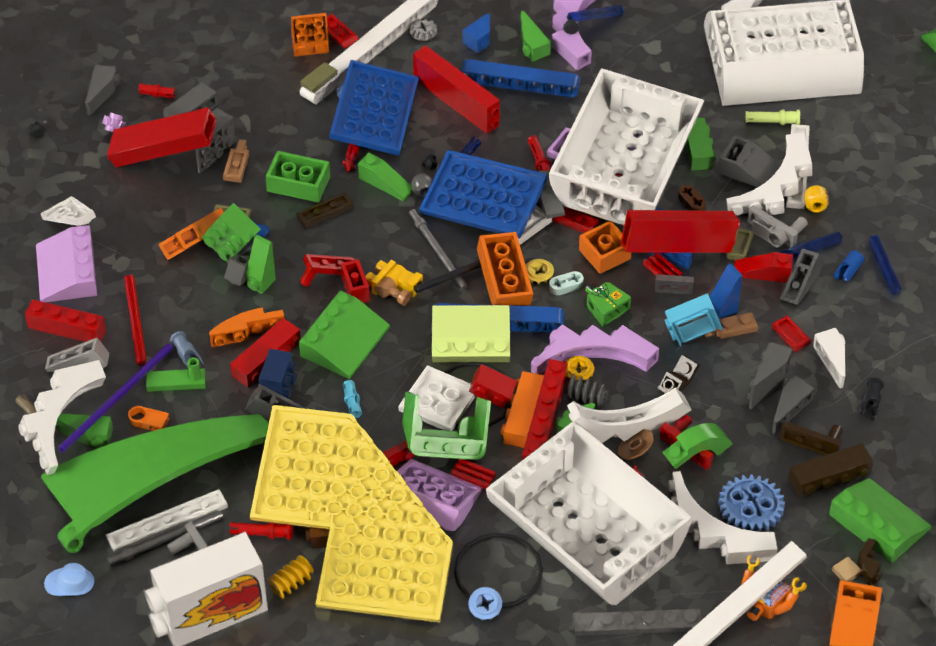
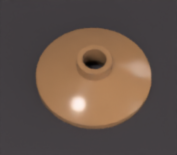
(636, 445)

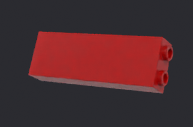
(456, 89)
(162, 137)
(679, 231)

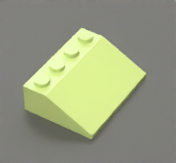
(471, 333)

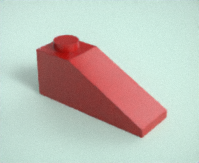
(766, 267)

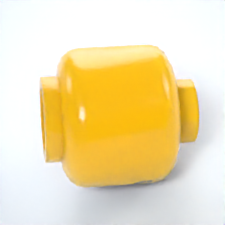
(816, 198)

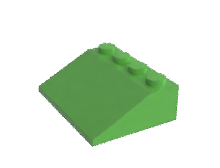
(343, 335)
(878, 515)

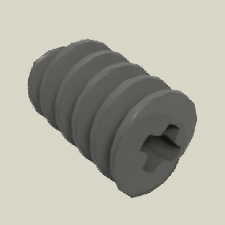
(586, 392)

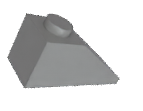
(79, 354)

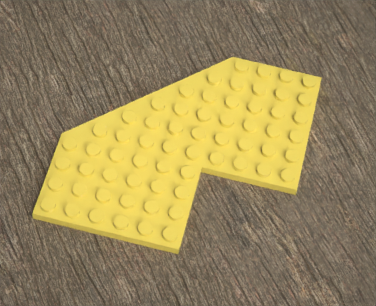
(382, 542)

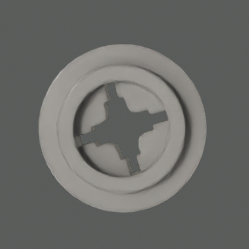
(418, 33)

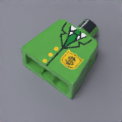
(607, 302)

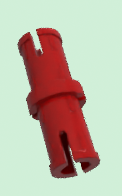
(156, 91)

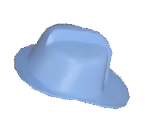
(69, 580)

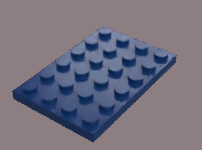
(374, 107)
(483, 193)

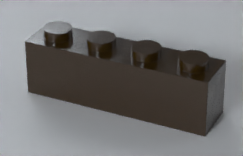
(830, 470)

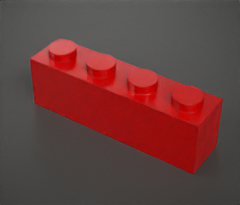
(64, 321)
(249, 364)

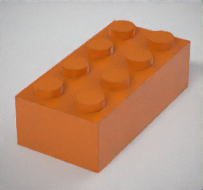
(504, 269)

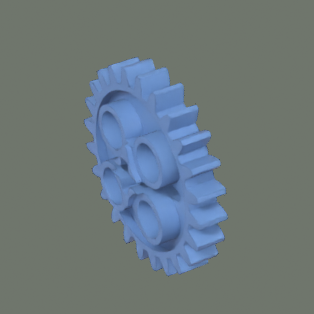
(747, 508)

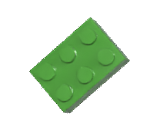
(298, 176)
(230, 233)

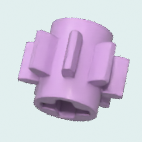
(113, 122)

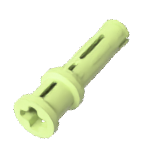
(782, 117)

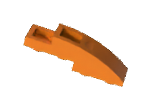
(188, 236)
(239, 326)

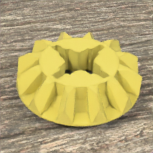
(535, 266)

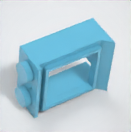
(690, 311)

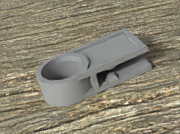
(767, 232)

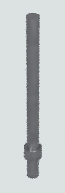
(421, 225)
(129, 553)

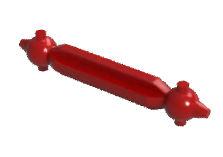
(351, 156)

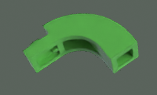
(697, 439)

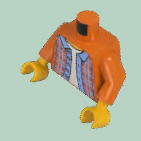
(777, 600)

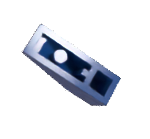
(727, 292)

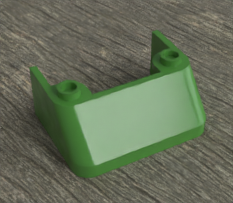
(465, 443)

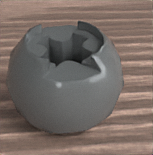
(421, 184)

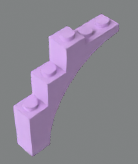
(570, 46)
(594, 343)

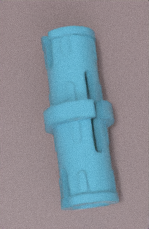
(352, 398)

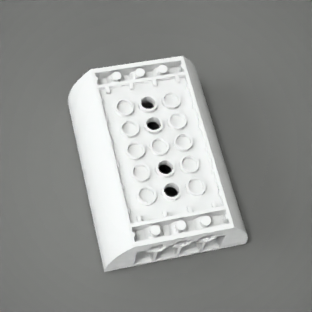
(788, 62)
(599, 144)
(609, 504)

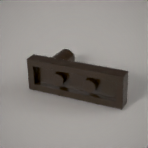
(811, 439)

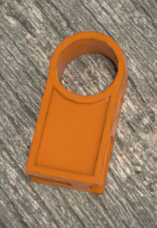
(152, 420)

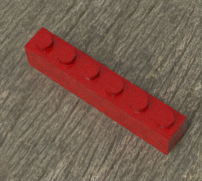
(546, 406)

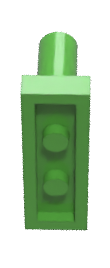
(177, 379)

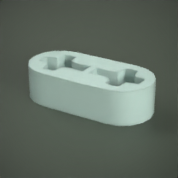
(566, 283)

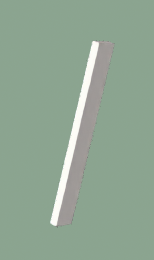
(744, 597)

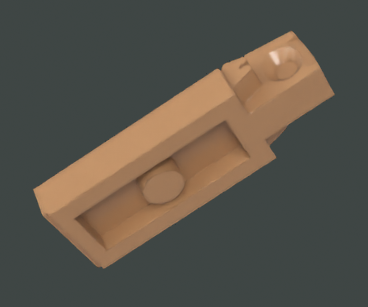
(236, 163)
(735, 326)

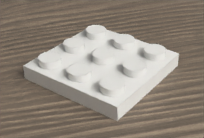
(441, 398)

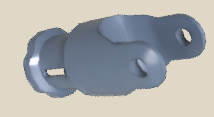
(185, 349)

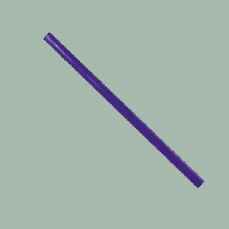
(115, 398)

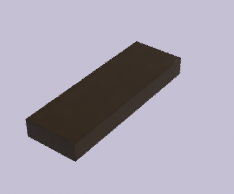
(325, 210)

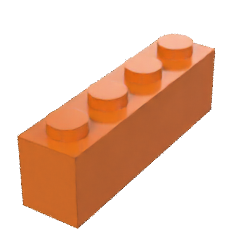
(522, 409)

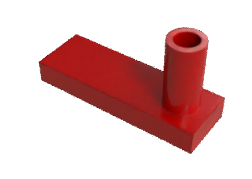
(321, 264)
(668, 435)

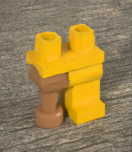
(394, 281)

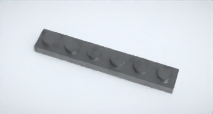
(636, 622)

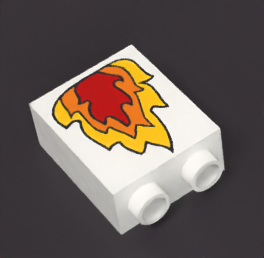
(207, 591)

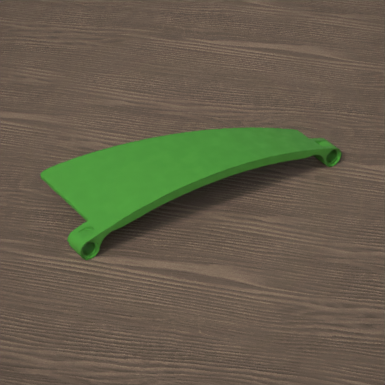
(117, 474)

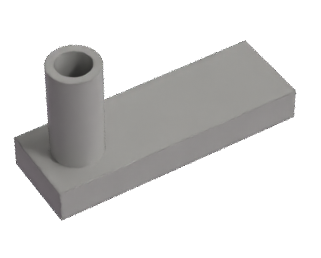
(791, 232)
(187, 539)

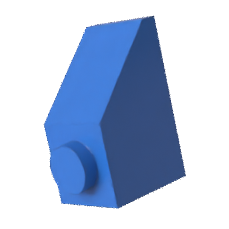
(478, 34)

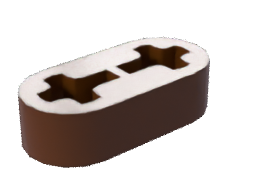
(695, 197)

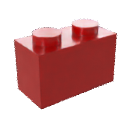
(355, 280)
(492, 386)

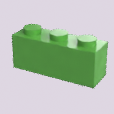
(700, 146)

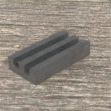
(674, 284)

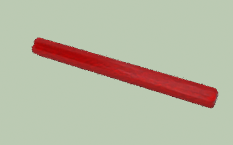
(135, 320)

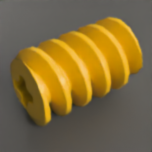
(290, 575)

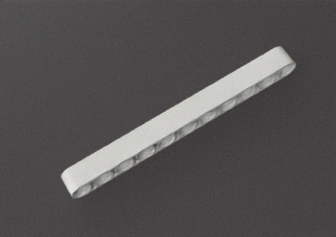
(373, 43)

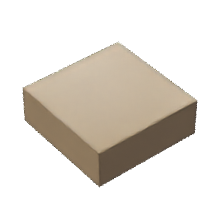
(846, 570)

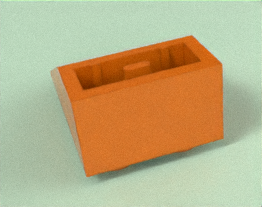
(309, 34)
(855, 614)

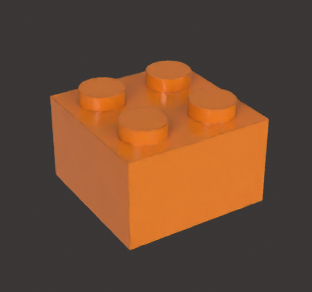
(603, 247)

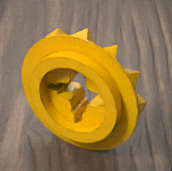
(585, 365)

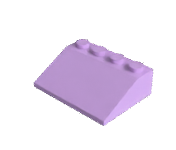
(67, 265)
(442, 494)

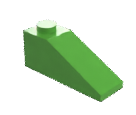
(534, 42)
(384, 177)
(261, 267)
(96, 436)

